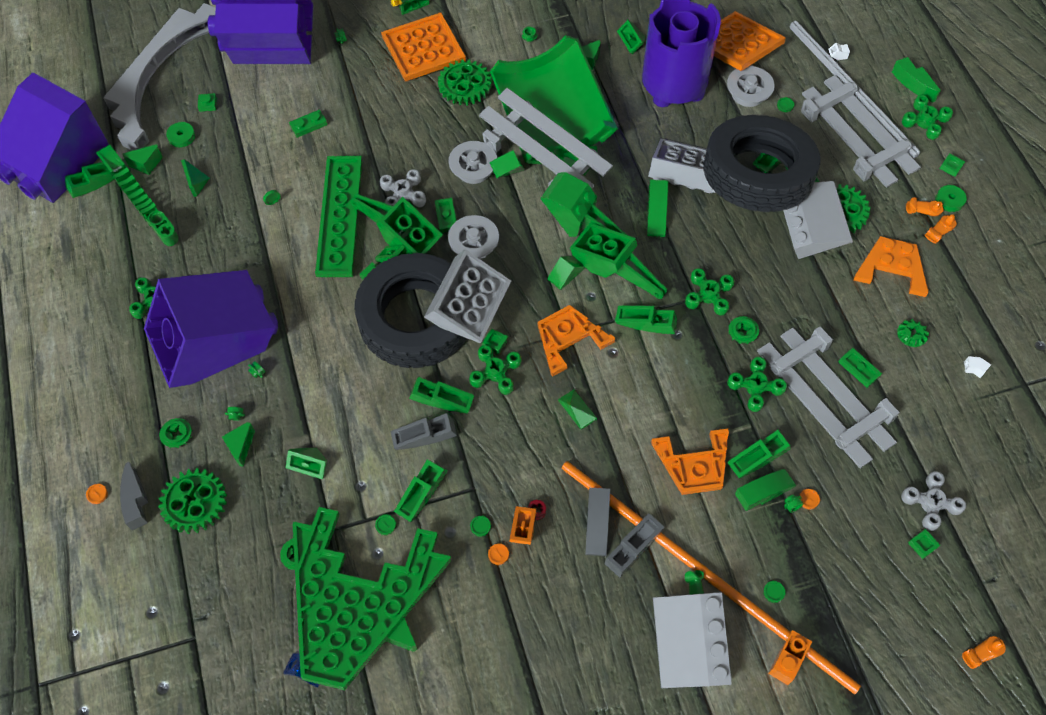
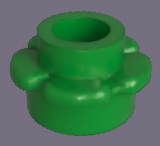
(529, 34)
(340, 35)
(256, 370)
(235, 413)
(793, 503)

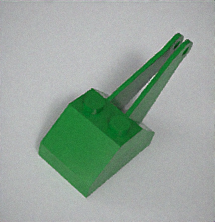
(574, 204)
(399, 224)
(610, 252)

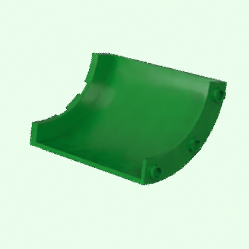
(563, 90)

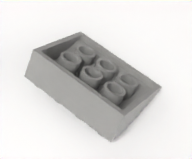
(680, 165)
(818, 221)
(468, 297)
(691, 640)

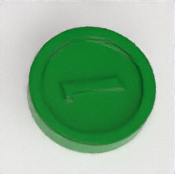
(785, 104)
(271, 197)
(385, 524)
(480, 526)
(774, 591)

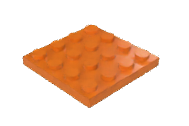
(744, 41)
(423, 46)

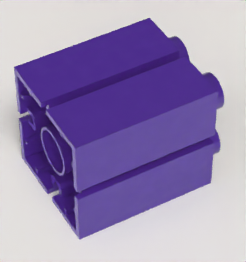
(263, 30)

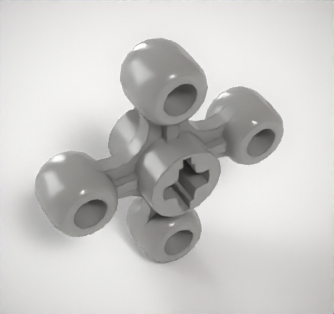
(403, 188)
(937, 502)

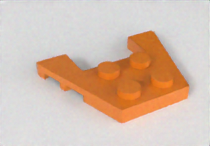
(896, 258)
(564, 330)
(698, 470)

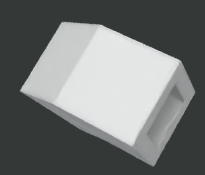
(839, 51)
(976, 365)

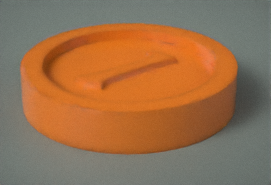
(96, 493)
(810, 499)
(498, 554)

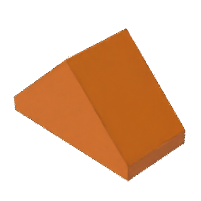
(523, 525)

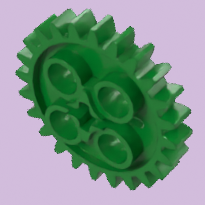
(464, 82)
(853, 202)
(192, 501)

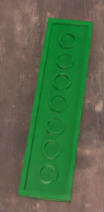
(338, 217)

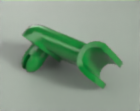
(694, 580)

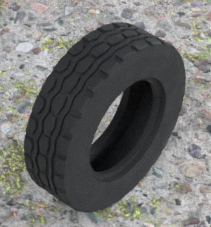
(755, 189)
(376, 292)

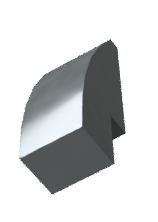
(424, 432)
(132, 498)
(597, 521)
(634, 545)

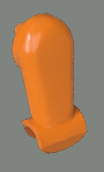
(929, 208)
(943, 226)
(985, 651)

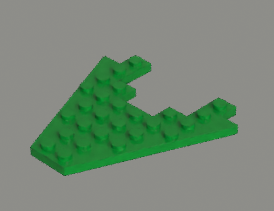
(346, 616)

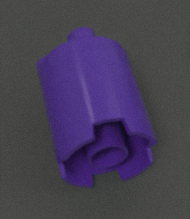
(680, 51)

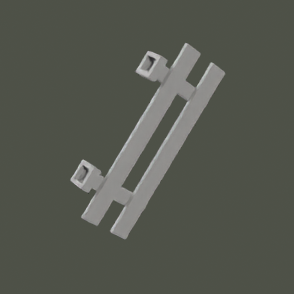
(523, 110)
(868, 161)
(867, 422)

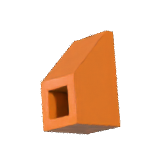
(790, 657)

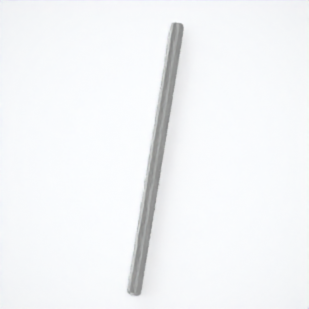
(836, 70)

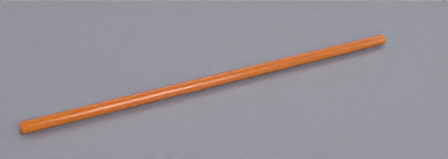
(717, 582)

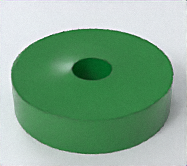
(174, 134)
(950, 191)

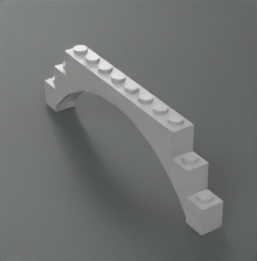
(128, 91)

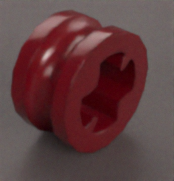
(538, 503)

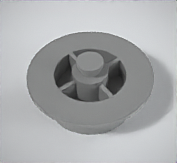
(750, 86)
(472, 161)
(475, 235)

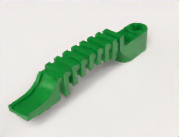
(137, 196)

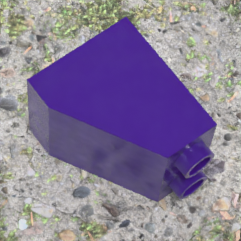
(46, 138)
(207, 324)

